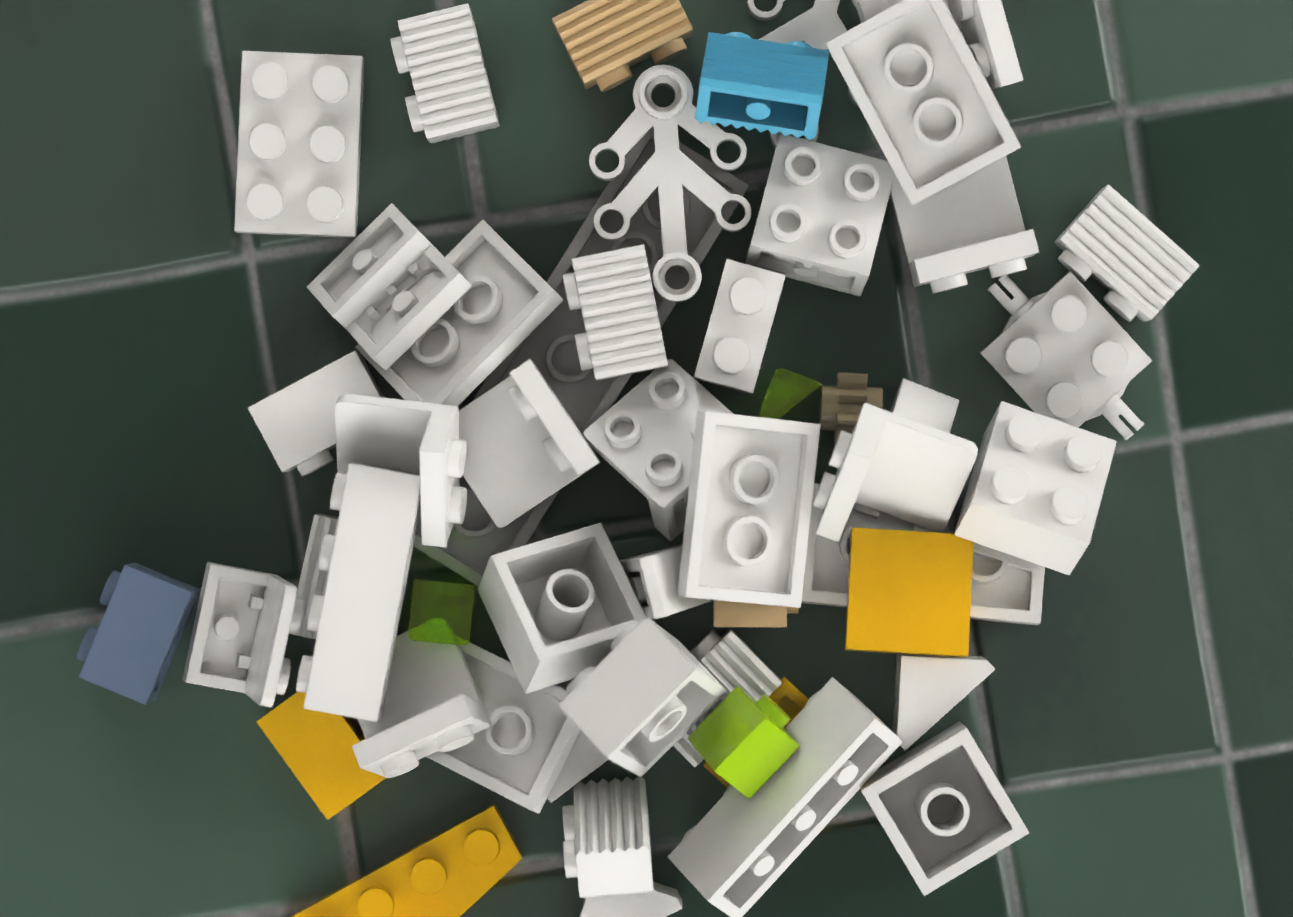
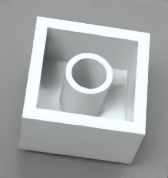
(1036, 488)
(558, 604)
(641, 696)
(943, 808)

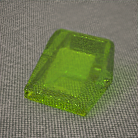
(785, 392)

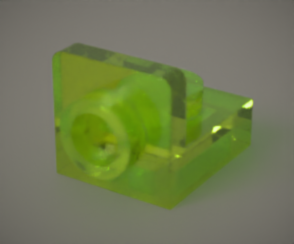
(442, 612)

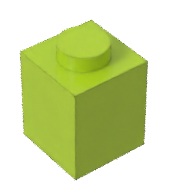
(745, 740)

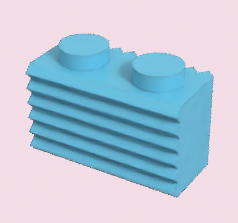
(762, 84)

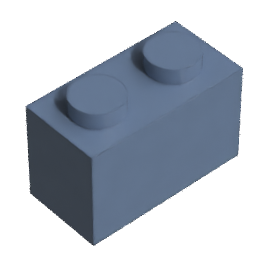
(137, 632)

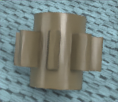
(843, 402)

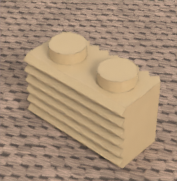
(617, 34)

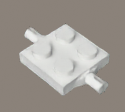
(1066, 354)

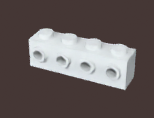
(362, 593)
(752, 841)

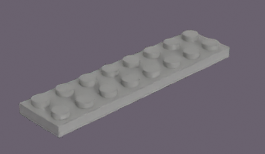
(555, 349)

